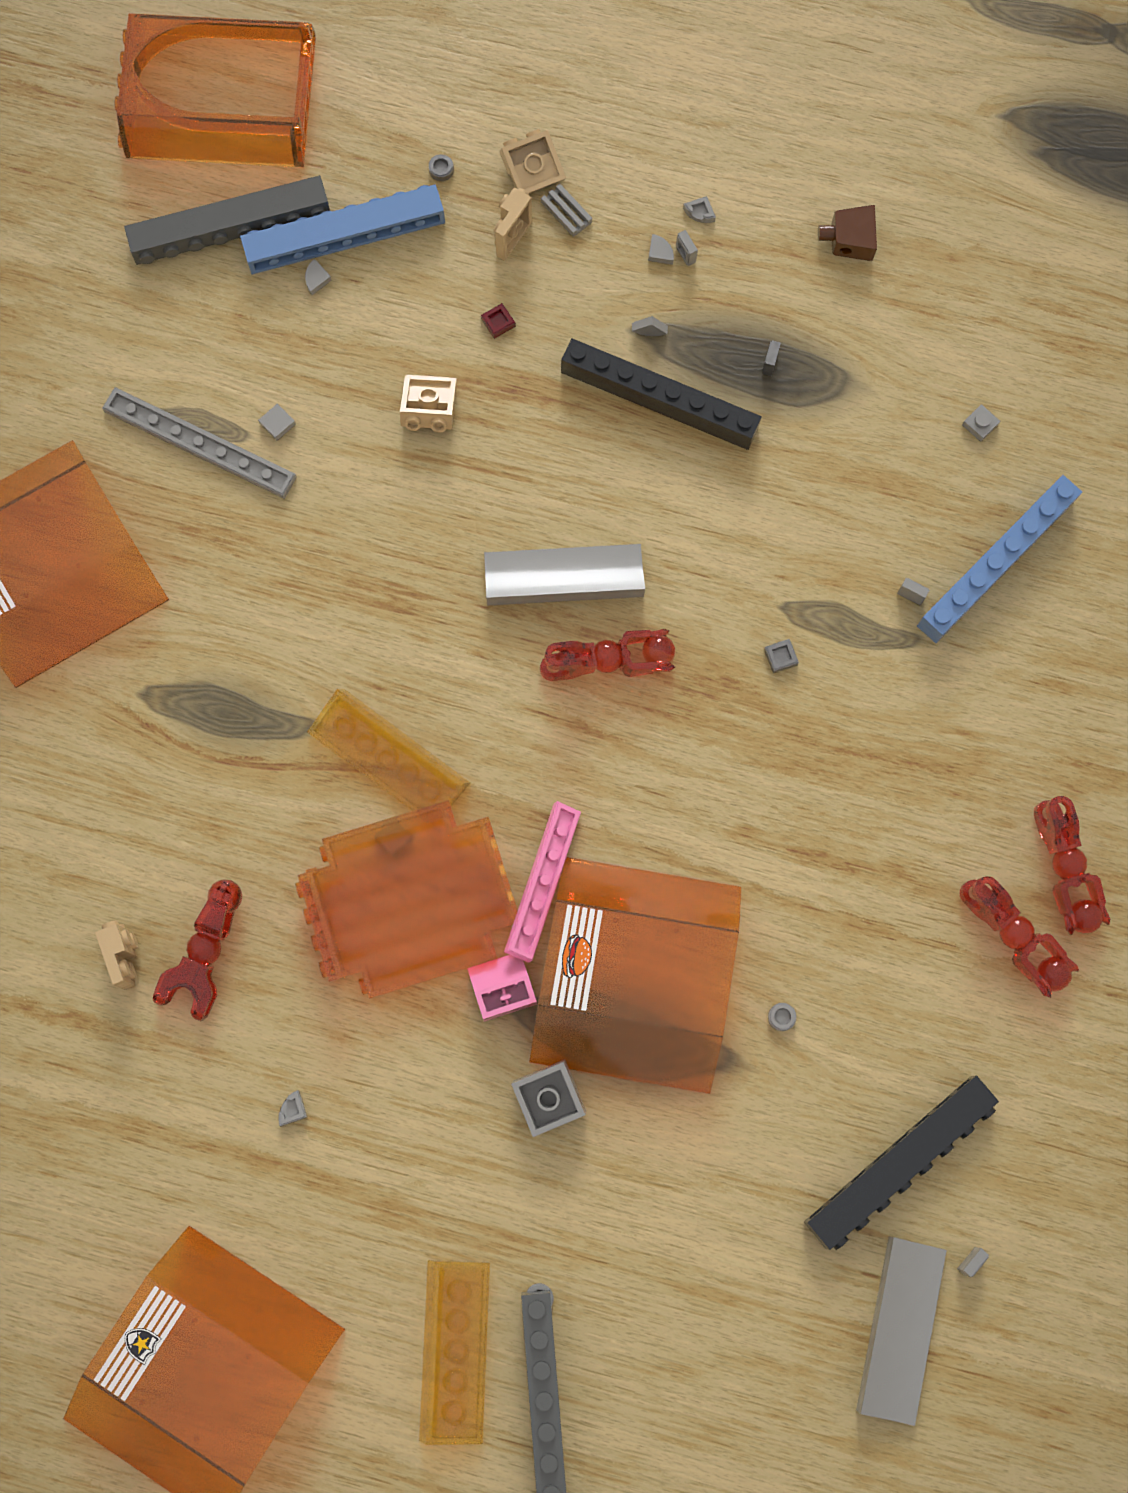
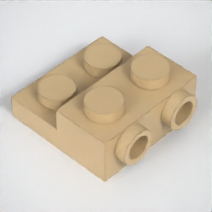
(532, 161)
(513, 222)
(428, 403)
(118, 947)

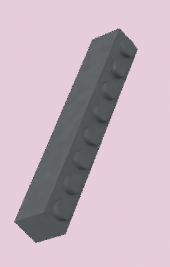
(225, 220)
(543, 1392)

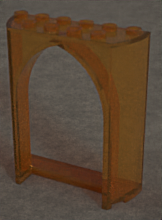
(167, 133)

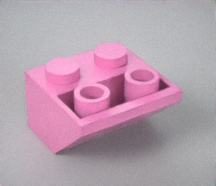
(501, 987)

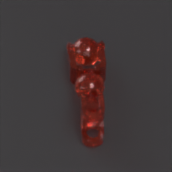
(607, 656)
(1069, 863)
(1018, 933)
(202, 950)

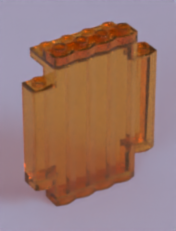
(407, 899)

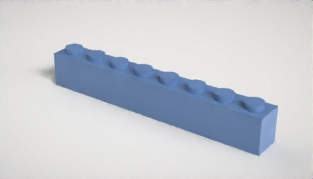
(343, 229)
(999, 559)

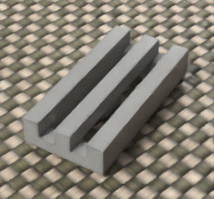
(554, 195)

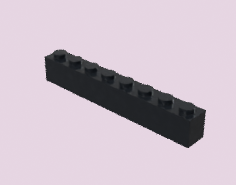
(660, 394)
(901, 1162)

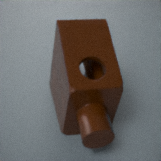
(852, 233)

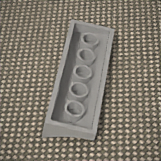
(564, 574)
(901, 1331)

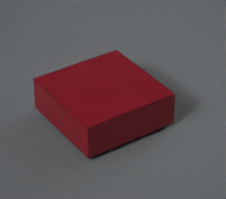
(498, 320)

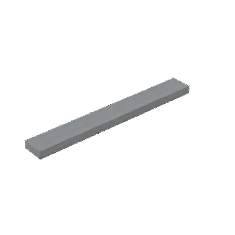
(199, 442)

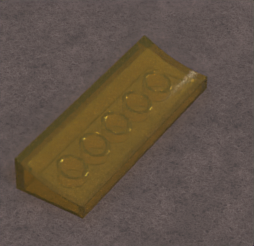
(385, 753)
(454, 1353)

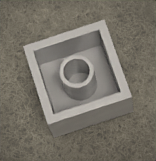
(549, 1098)

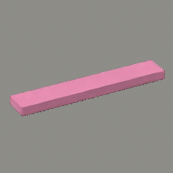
(542, 882)

